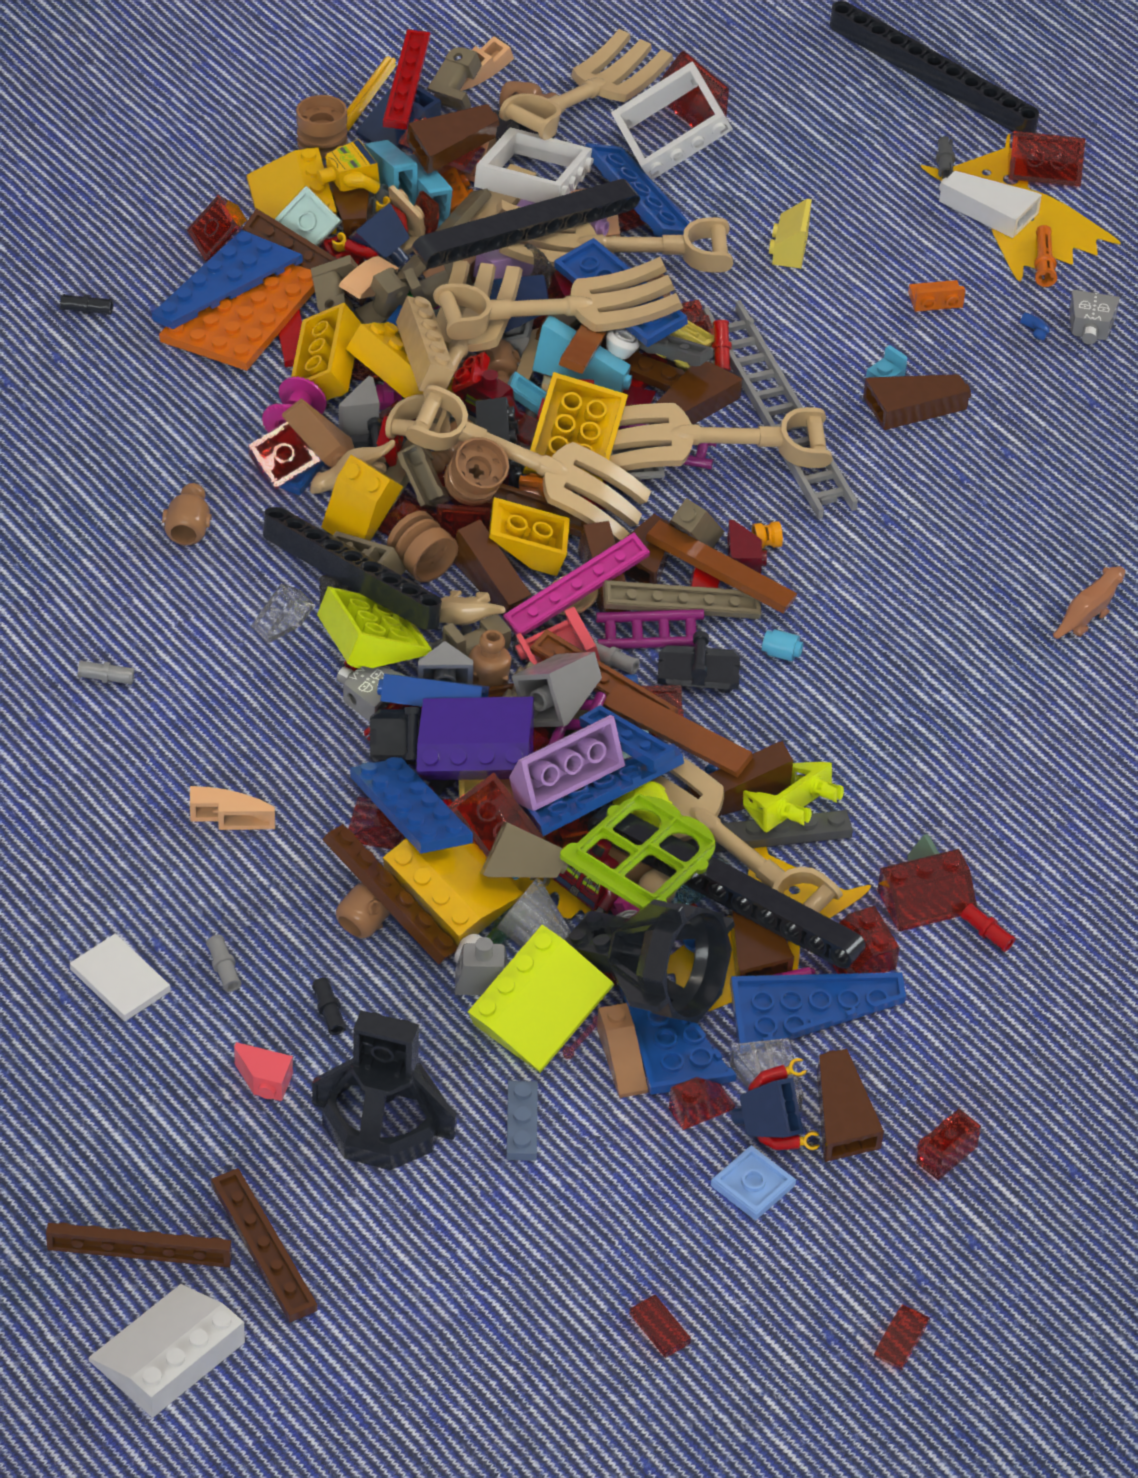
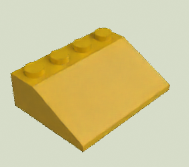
(284, 178)
(577, 414)
(451, 886)

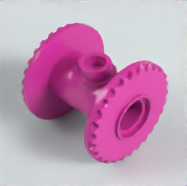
(290, 392)

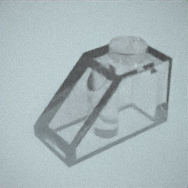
(282, 613)

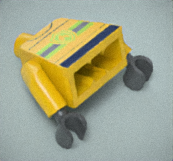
(353, 168)

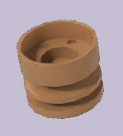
(321, 123)
(476, 471)
(423, 546)

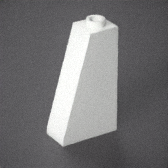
(990, 202)

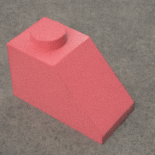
(264, 1070)

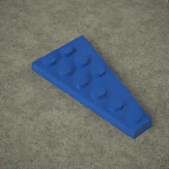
(227, 274)
(598, 793)
(802, 1004)
(675, 1051)

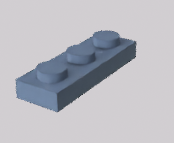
(522, 1120)

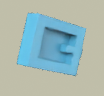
(891, 365)

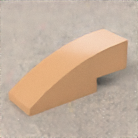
(493, 57)
(360, 279)
(230, 809)

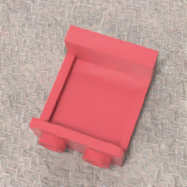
(571, 630)

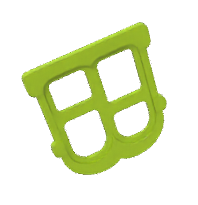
(614, 879)

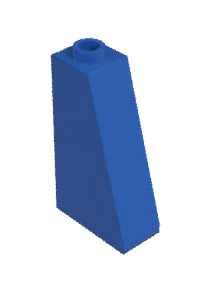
(413, 690)

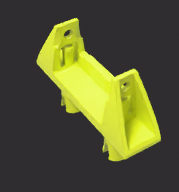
(791, 801)

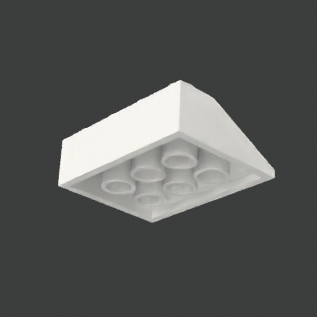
(170, 1348)

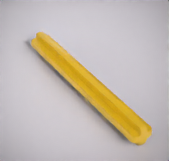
(369, 90)

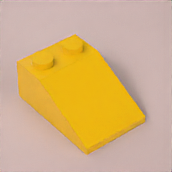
(359, 500)
(530, 535)

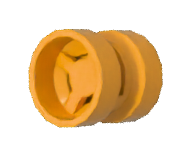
(769, 534)

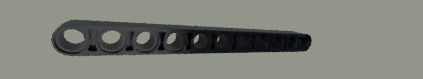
(933, 68)
(525, 223)
(747, 896)

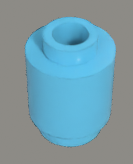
(782, 645)

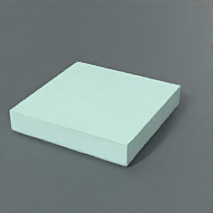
(309, 217)

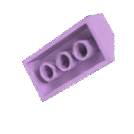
(567, 764)

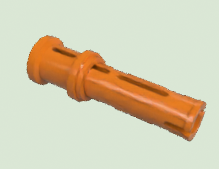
(1045, 262)

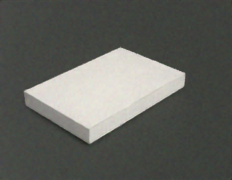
(120, 977)

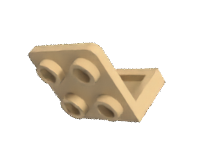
(413, 213)

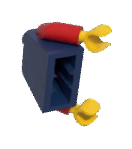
(378, 235)
(772, 1110)

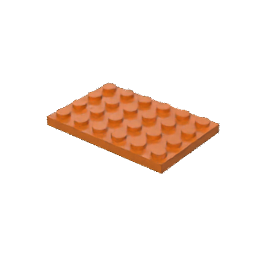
(246, 324)

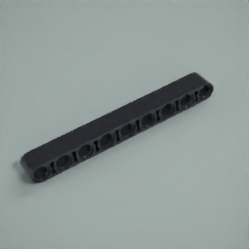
(352, 568)

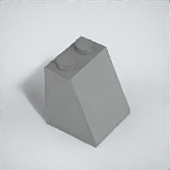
(558, 686)

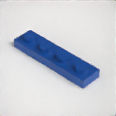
(633, 739)

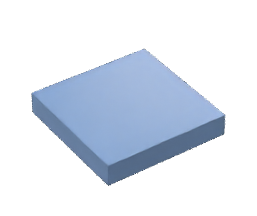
(753, 1182)

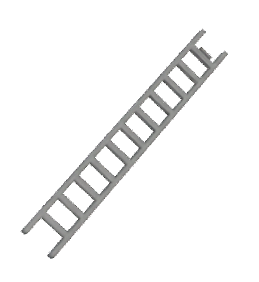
(765, 414)

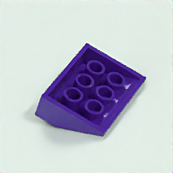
(473, 737)

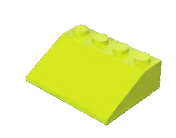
(369, 632)
(540, 998)

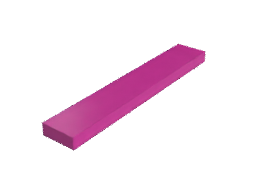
(576, 585)

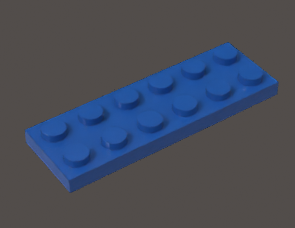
(654, 205)
(595, 260)
(411, 805)

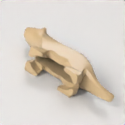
(372, 455)
(467, 610)

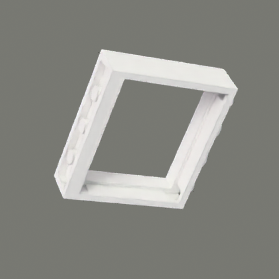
(657, 98)
(528, 187)

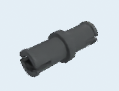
(945, 156)

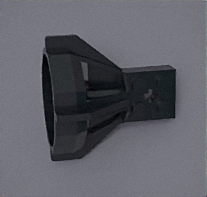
(639, 952)
(384, 1067)

